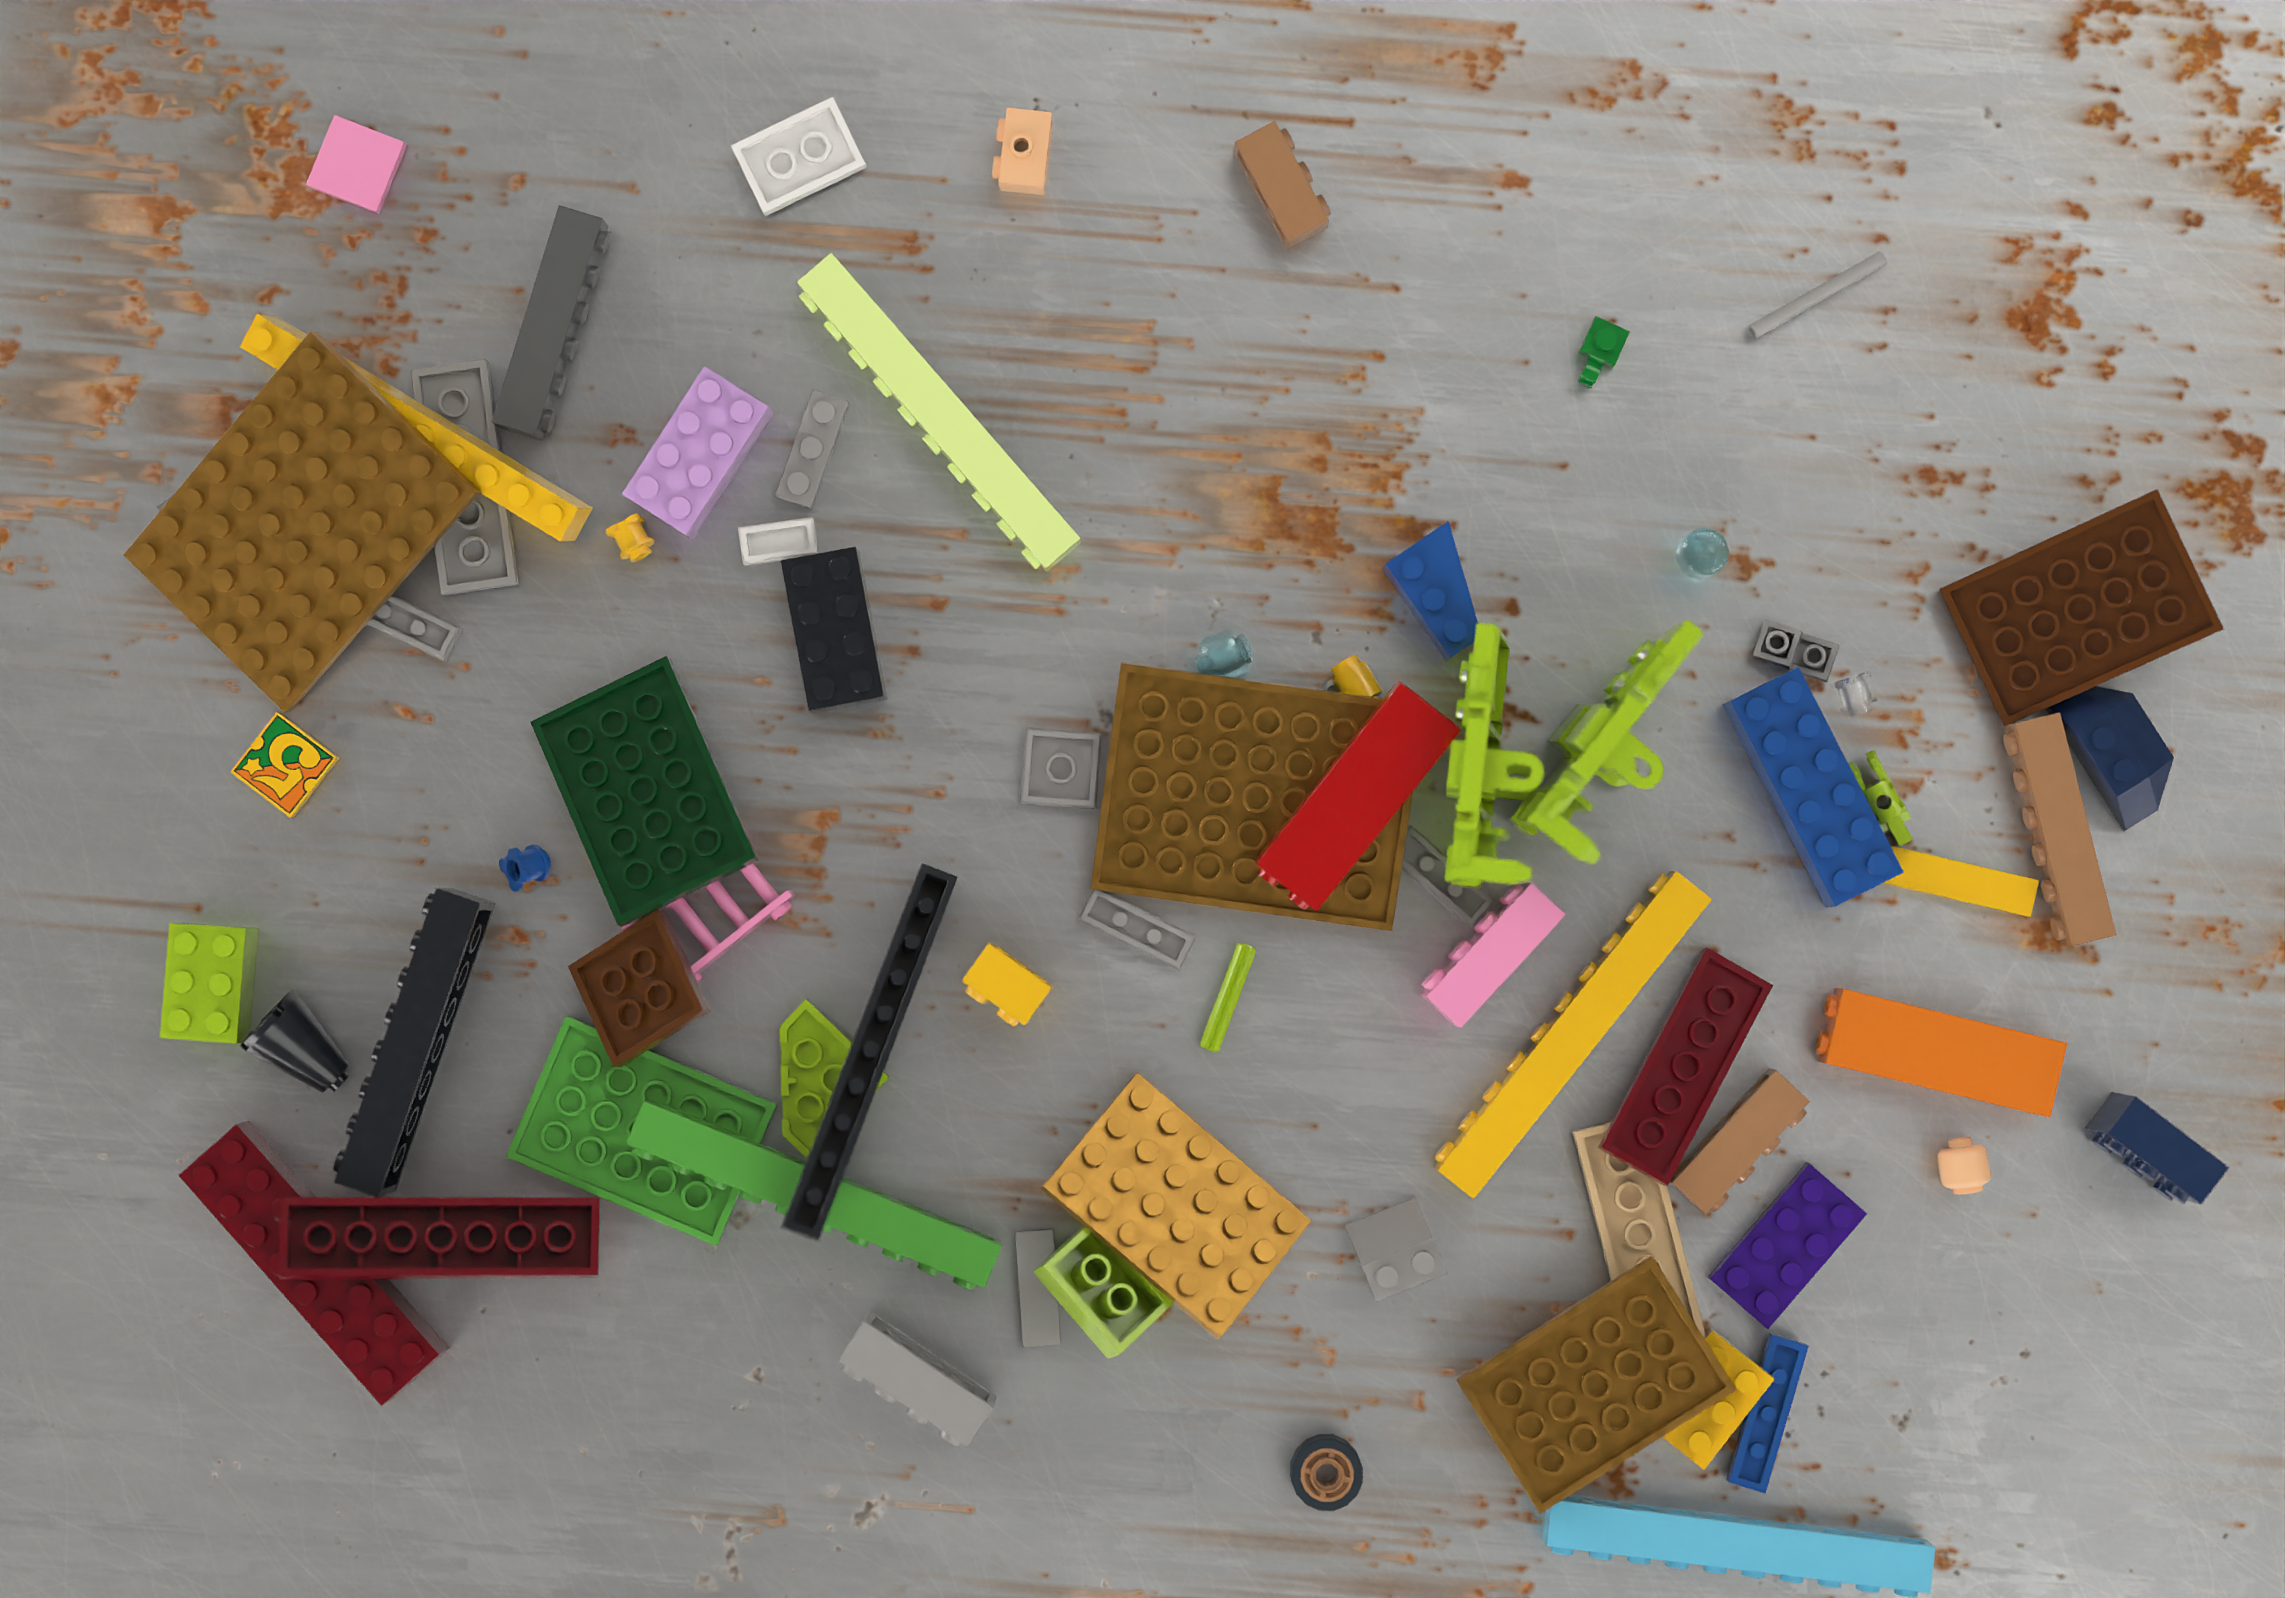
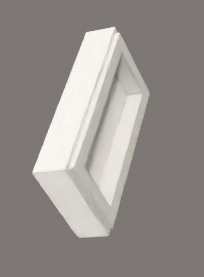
(778, 541)

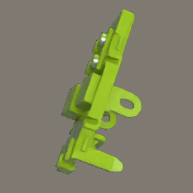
(1600, 740)
(1481, 769)

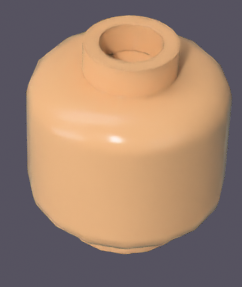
(1964, 1166)

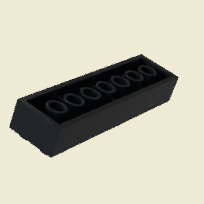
(413, 1042)

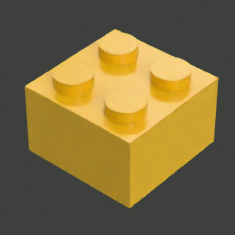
(1006, 984)

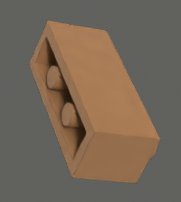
(1282, 184)

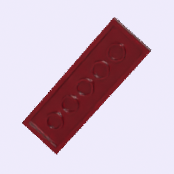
(1685, 1066)

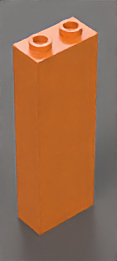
(1941, 1051)

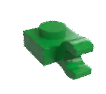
(1602, 347)

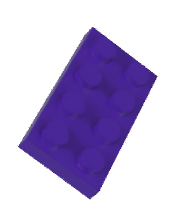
(1787, 1245)

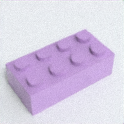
(698, 453)

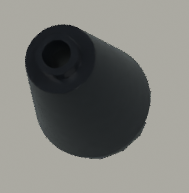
(297, 1045)

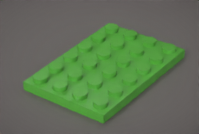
(585, 1114)

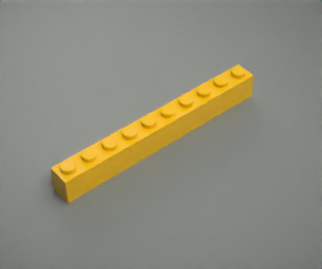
(486, 467)
(1572, 1032)

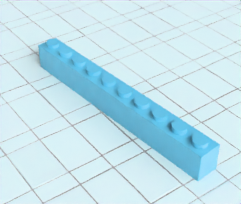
(1740, 1544)

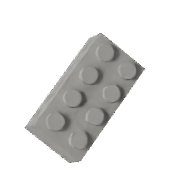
(918, 1380)

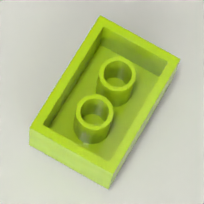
(209, 982)
(1101, 1292)

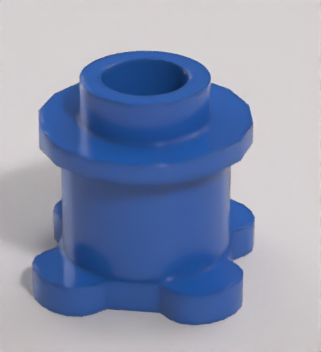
(525, 866)

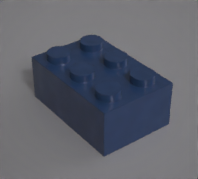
(2155, 1149)

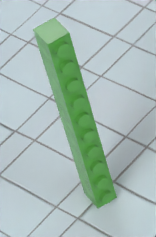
(773, 1175)

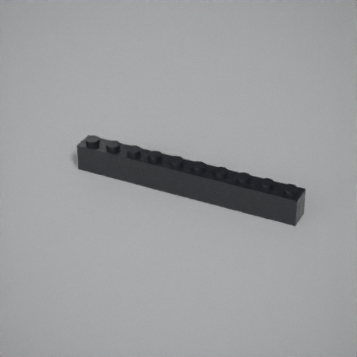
(868, 1053)

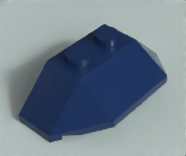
(2117, 750)

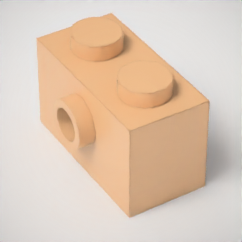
(1024, 151)

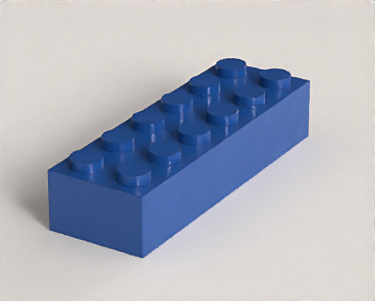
(1813, 788)

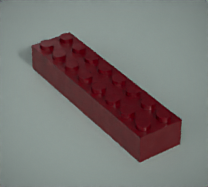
(438, 1237)
(359, 1319)

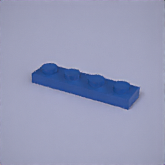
(1767, 1419)

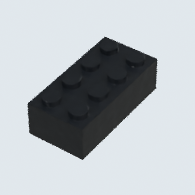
(834, 630)

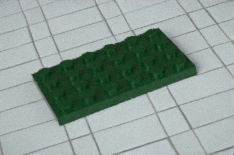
(644, 791)

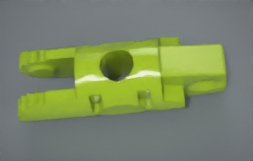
(1893, 814)

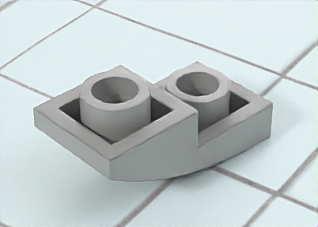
(1793, 649)

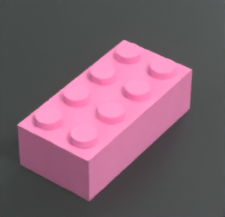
(1492, 953)

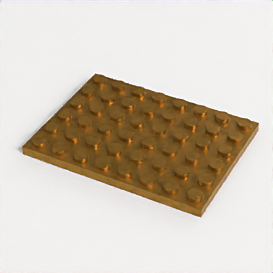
(301, 522)
(1209, 777)

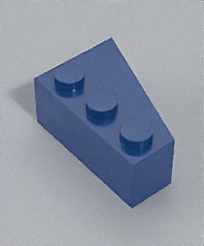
(1436, 590)

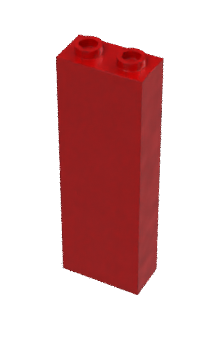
(1356, 796)

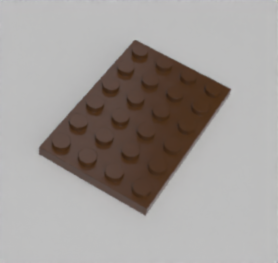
(2081, 608)

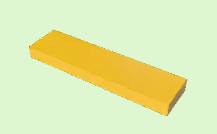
(1965, 882)

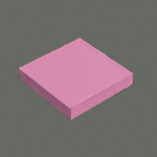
(356, 164)

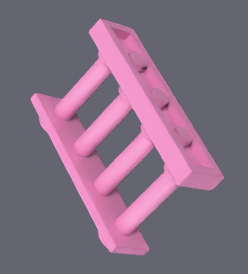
(776, 908)

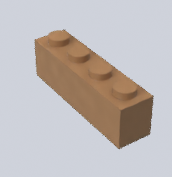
(1739, 1140)

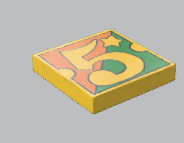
(285, 765)

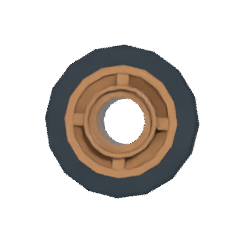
(1326, 1494)

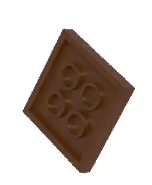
(639, 988)

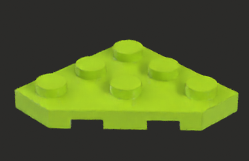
(810, 1065)

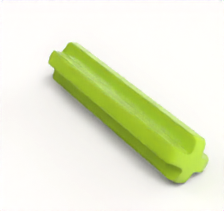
(1228, 997)

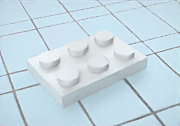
(798, 156)

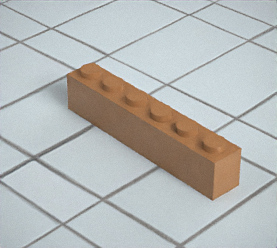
(2059, 830)

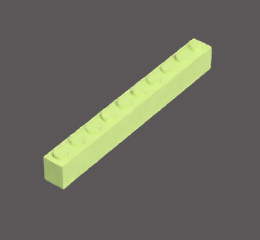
(938, 412)

